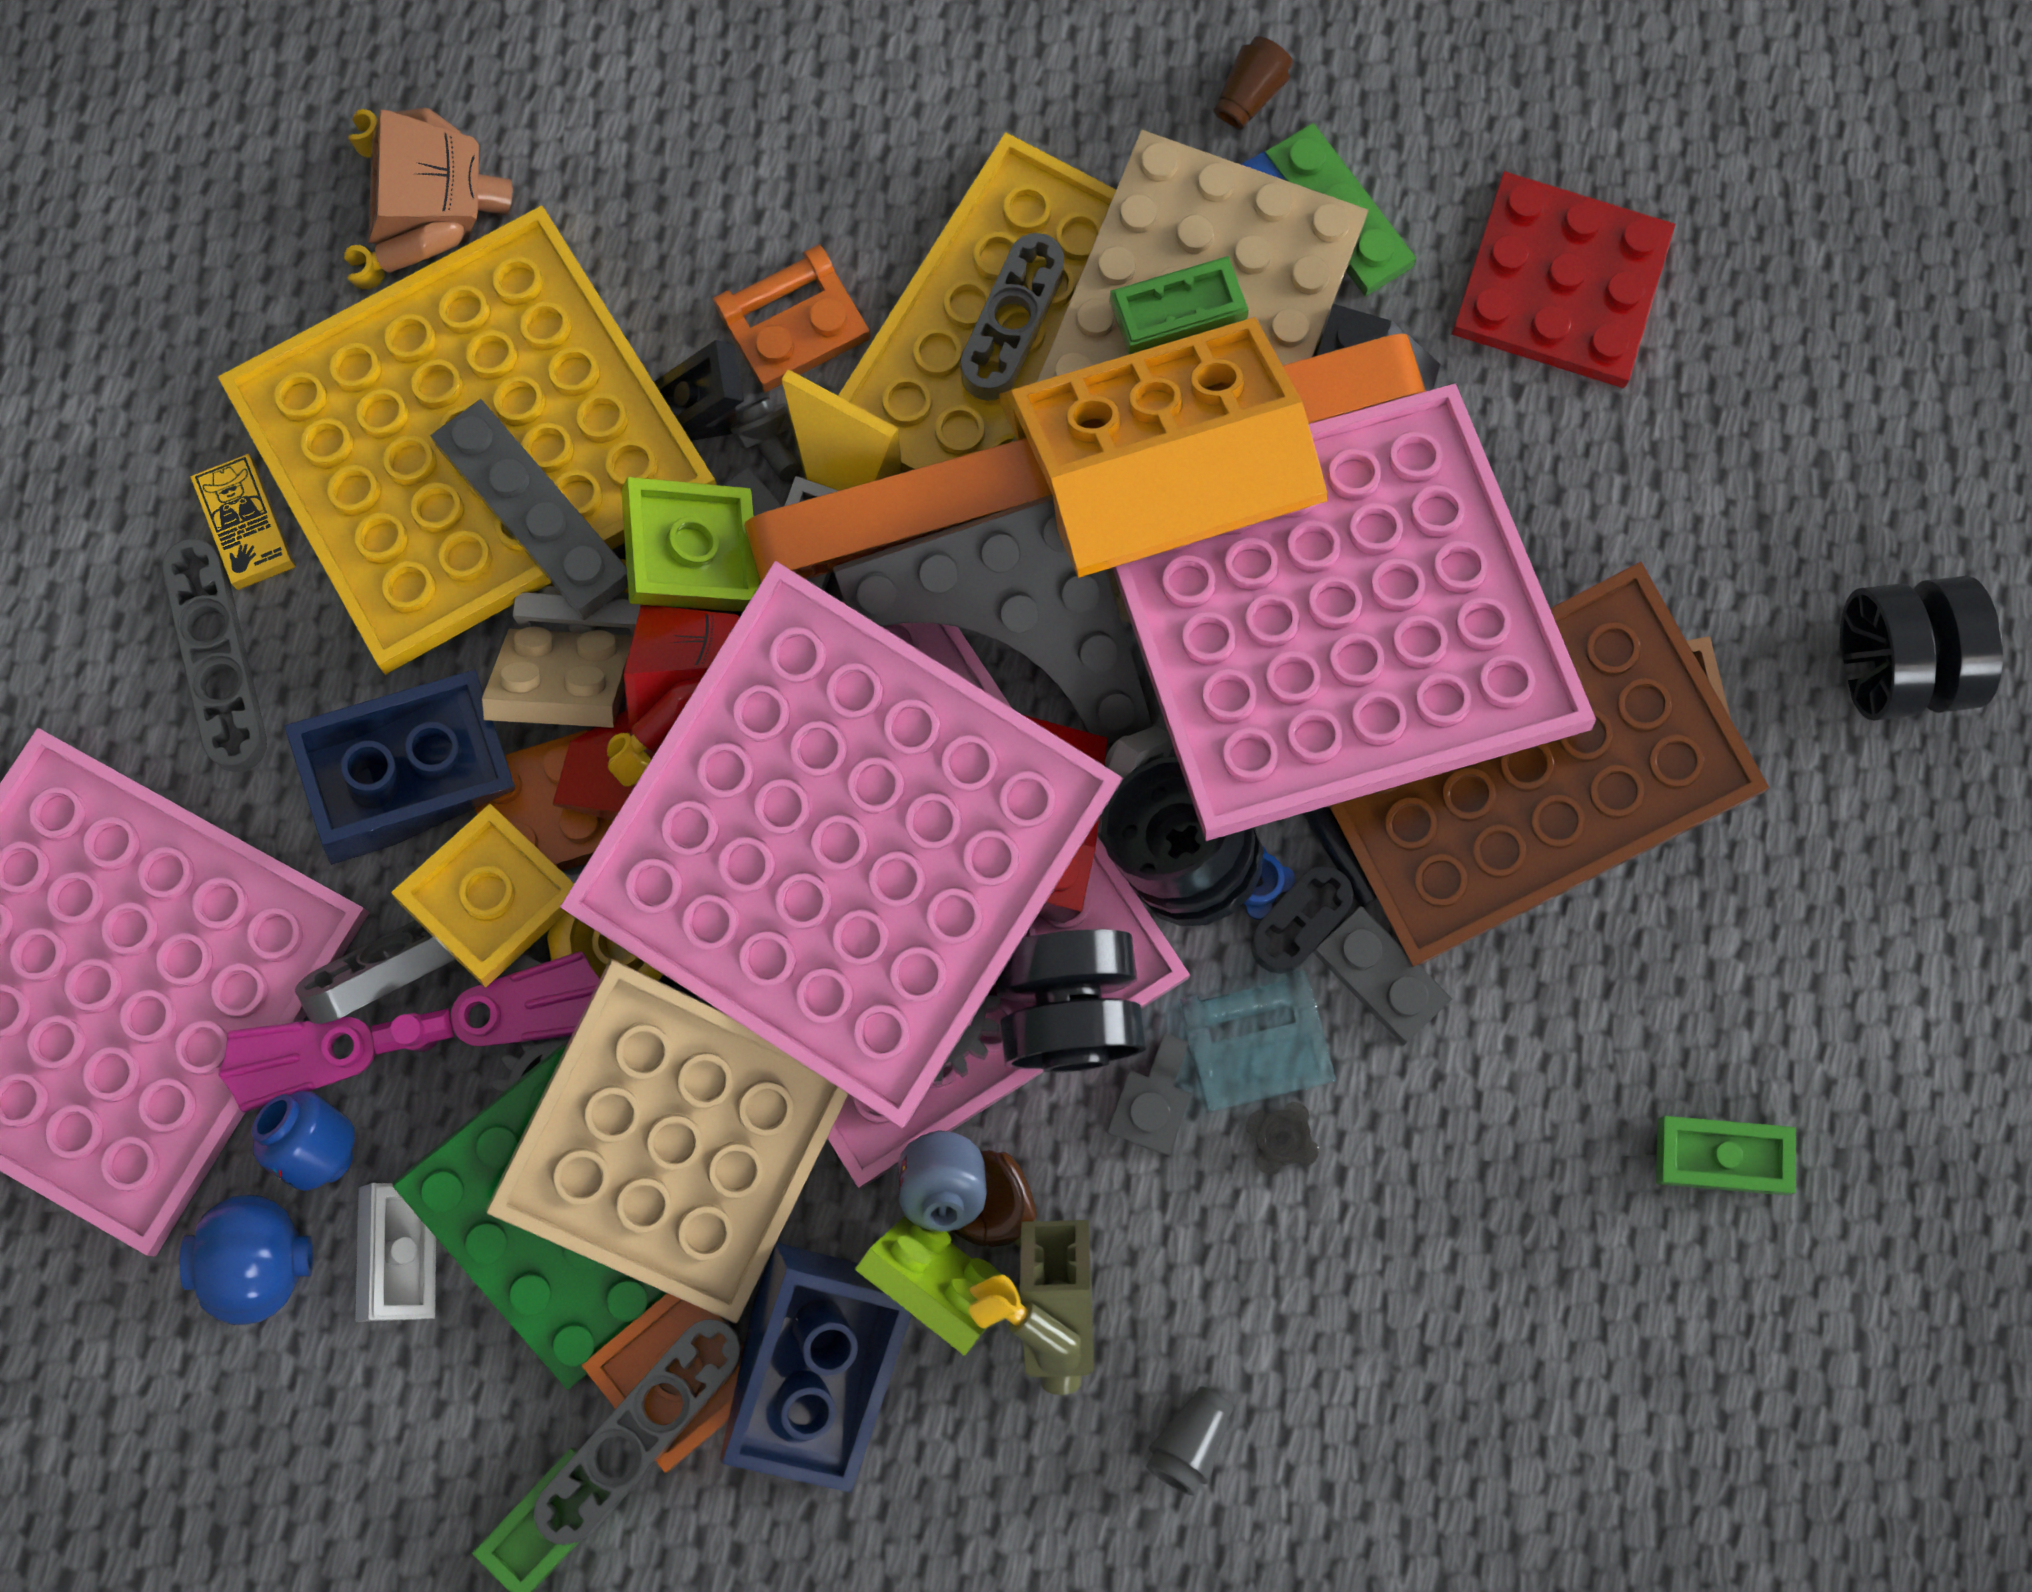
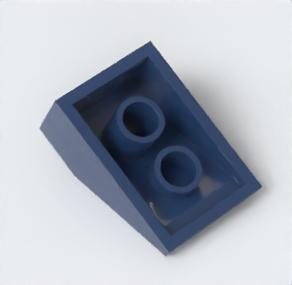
(398, 765)
(812, 1370)

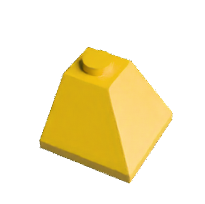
(837, 439)

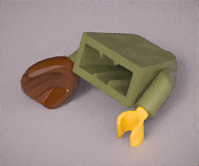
(1055, 1279)

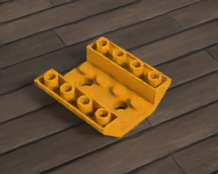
(1172, 454)

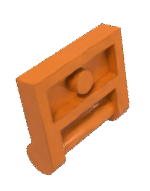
(801, 334)

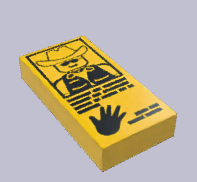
(242, 521)

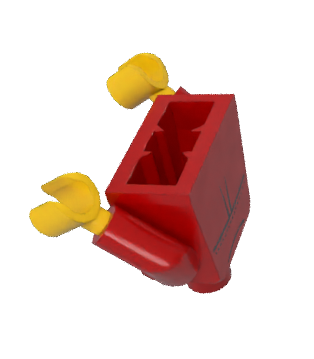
(661, 673)

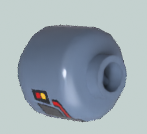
(941, 1181)

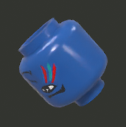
(303, 1140)

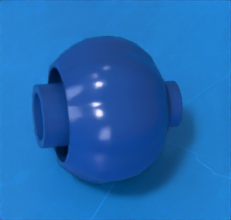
(244, 1259)

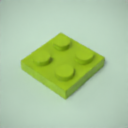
(688, 544)
(928, 1279)

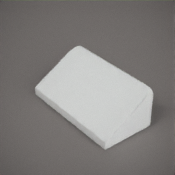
(393, 1258)

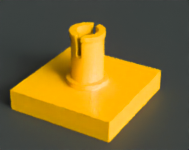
(486, 895)

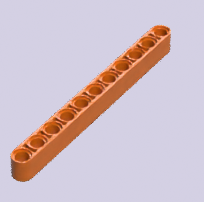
(917, 503)

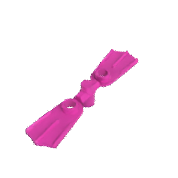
(301, 1056)

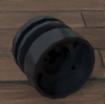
(1163, 852)

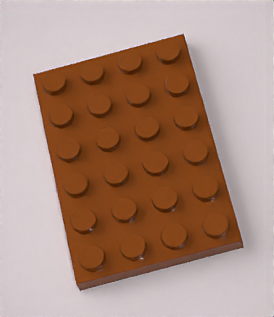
(1534, 823)

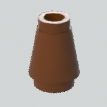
(1253, 80)

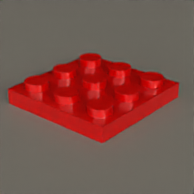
(1564, 279)

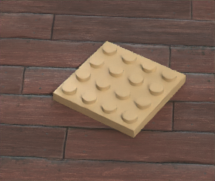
(668, 1143)

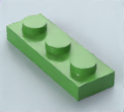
(1314, 164)

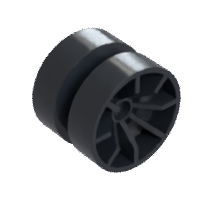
(1928, 645)
(1071, 1021)

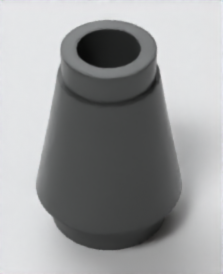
(1191, 1442)

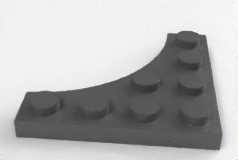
(1017, 586)

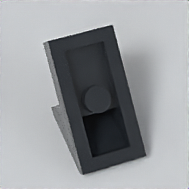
(704, 391)

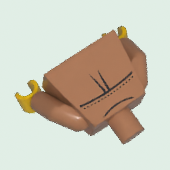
(420, 190)

